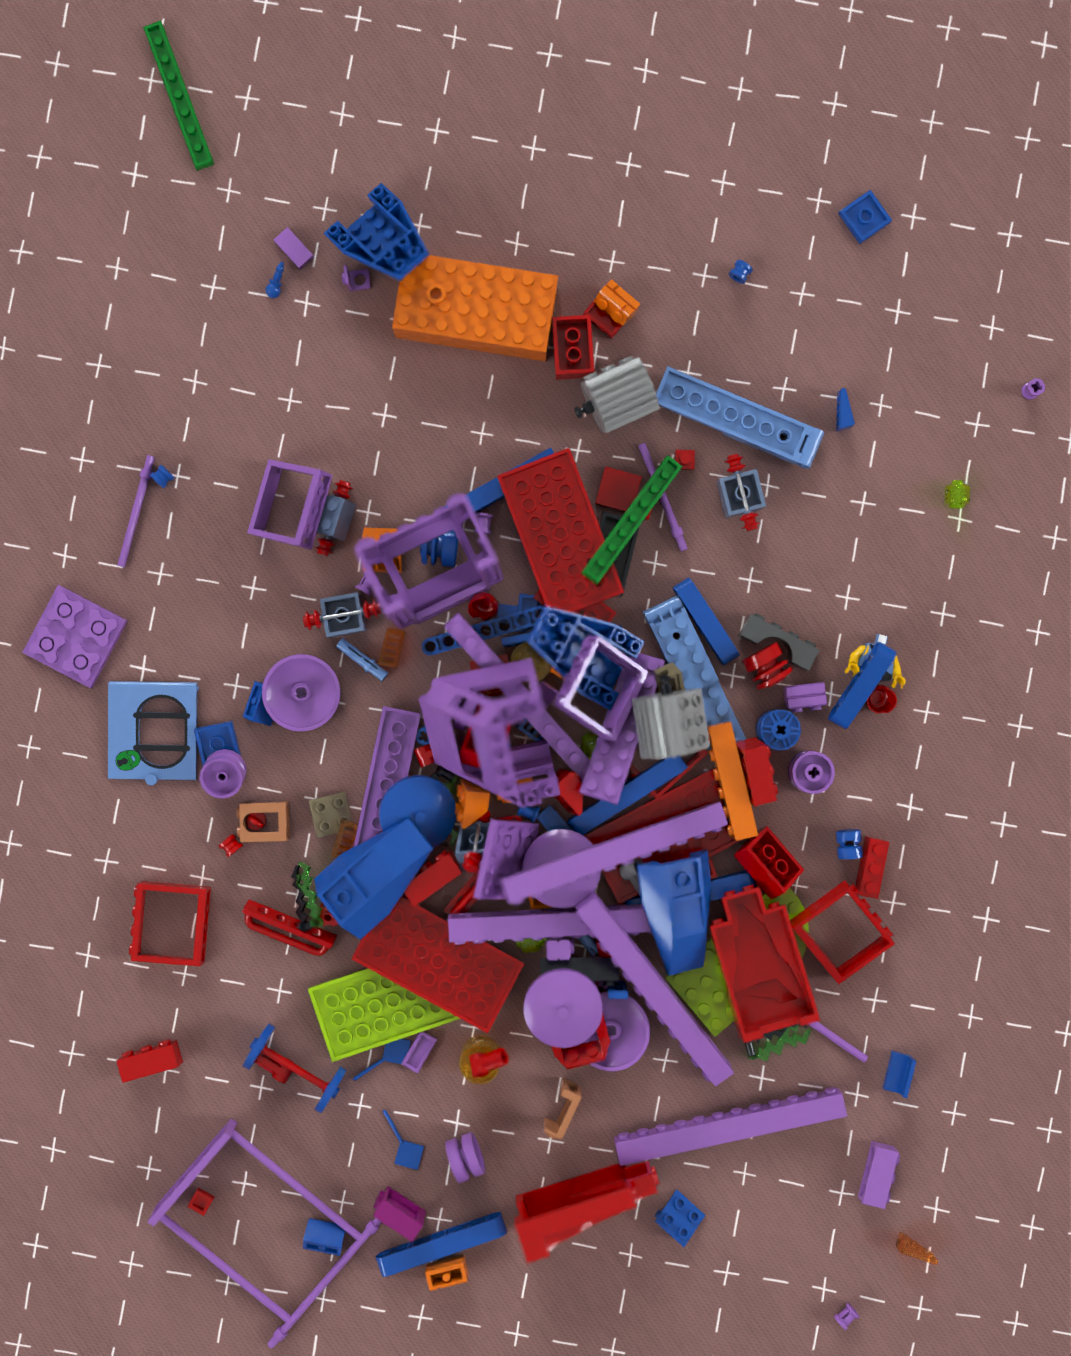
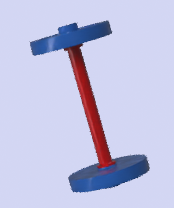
(259, 1046)

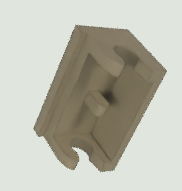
(674, 673)

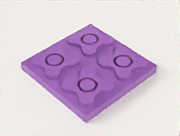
(75, 636)
(503, 855)

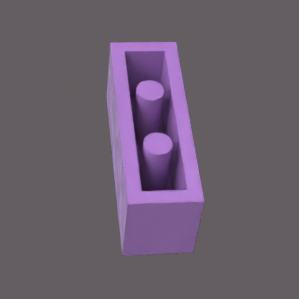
(878, 1175)

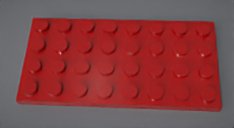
(558, 531)
(681, 799)
(460, 978)

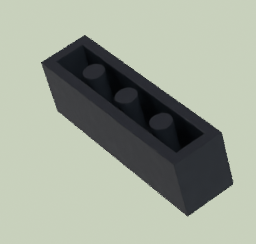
(599, 970)

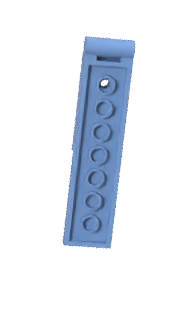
(739, 418)
(690, 659)

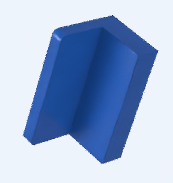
(255, 708)
(899, 1073)
(323, 1237)

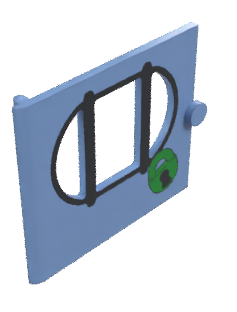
(124, 716)

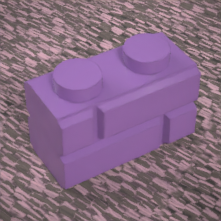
(805, 695)
(559, 948)

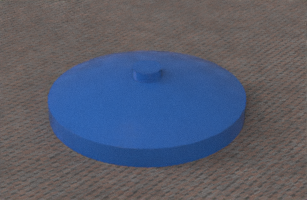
(424, 802)

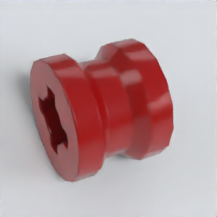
(230, 845)

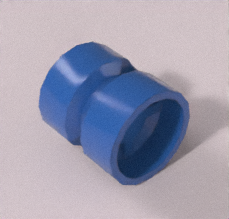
(849, 851)

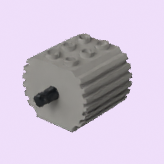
(618, 394)
(670, 722)

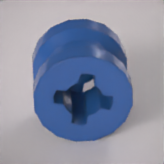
(740, 271)
(162, 476)

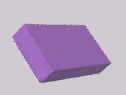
(293, 248)
(419, 1051)

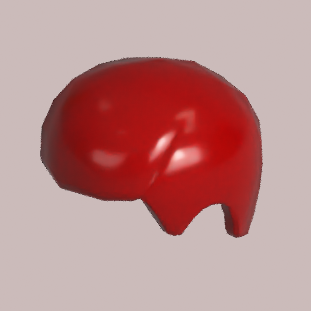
(483, 605)
(882, 700)

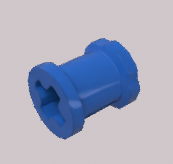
(529, 812)

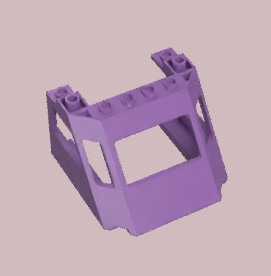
(442, 591)
(498, 761)

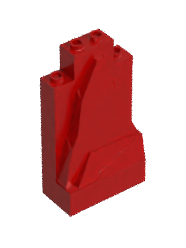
(761, 965)
(578, 1203)

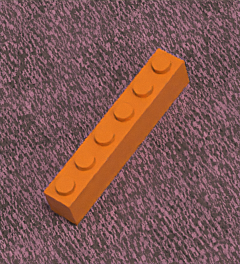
(731, 781)

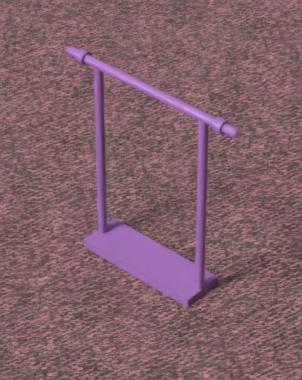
(193, 1171)

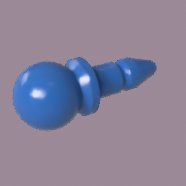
(273, 288)

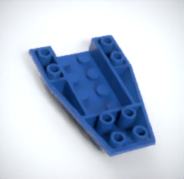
(381, 236)
(560, 638)
(371, 877)
(678, 908)

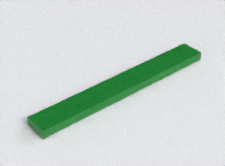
(178, 95)
(631, 520)

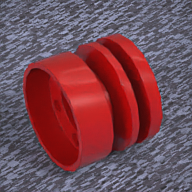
(767, 666)

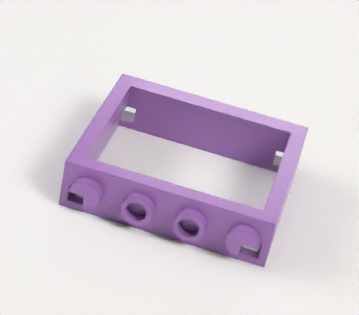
(312, 508)
(624, 701)

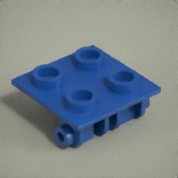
(679, 1218)

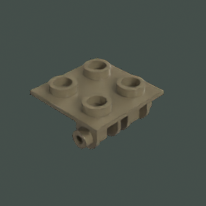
(328, 813)

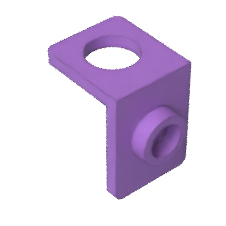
(348, 278)
(547, 693)

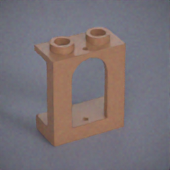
(268, 807)
(573, 1094)

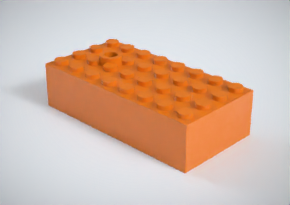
(476, 307)

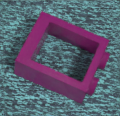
(399, 1213)

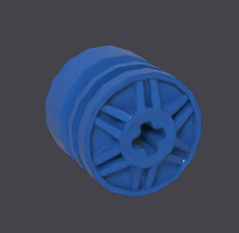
(442, 546)
(767, 726)

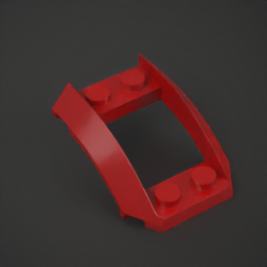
(587, 1052)

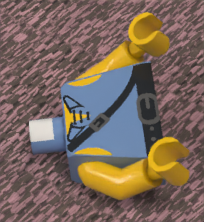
(860, 654)

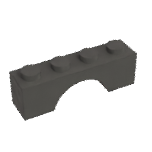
(800, 653)

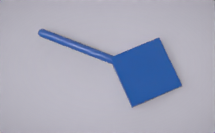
(393, 1052)
(408, 1153)

